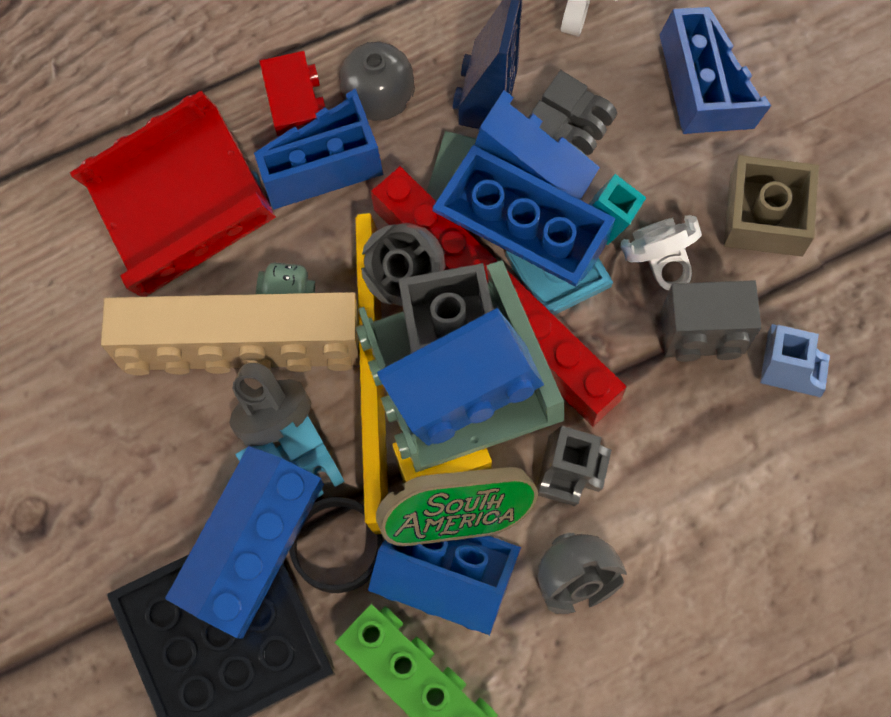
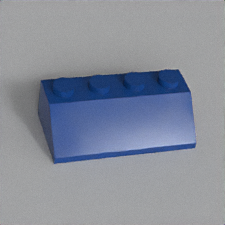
(525, 216)
(245, 541)

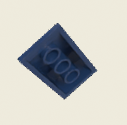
(491, 65)

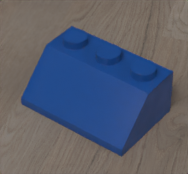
(461, 378)
(448, 578)

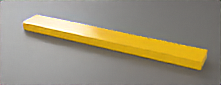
(372, 410)

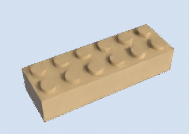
(231, 332)

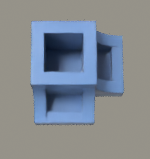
(794, 361)

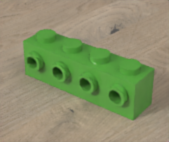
(405, 668)

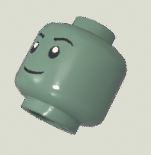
(284, 279)

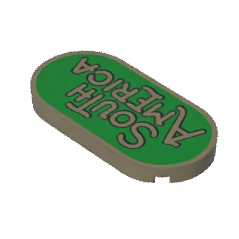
(456, 506)

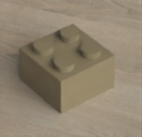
(771, 205)

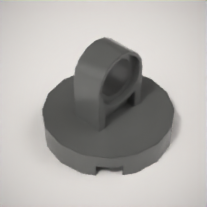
(266, 409)

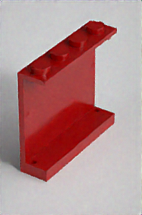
(174, 193)

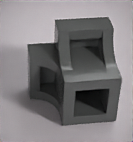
(572, 463)

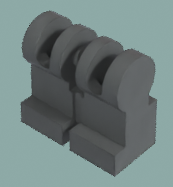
(571, 103)

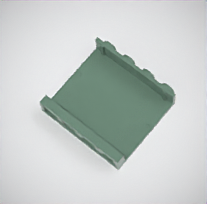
(390, 343)

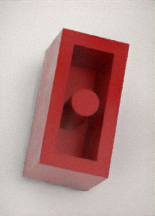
(290, 91)

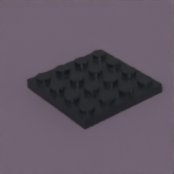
(207, 672)

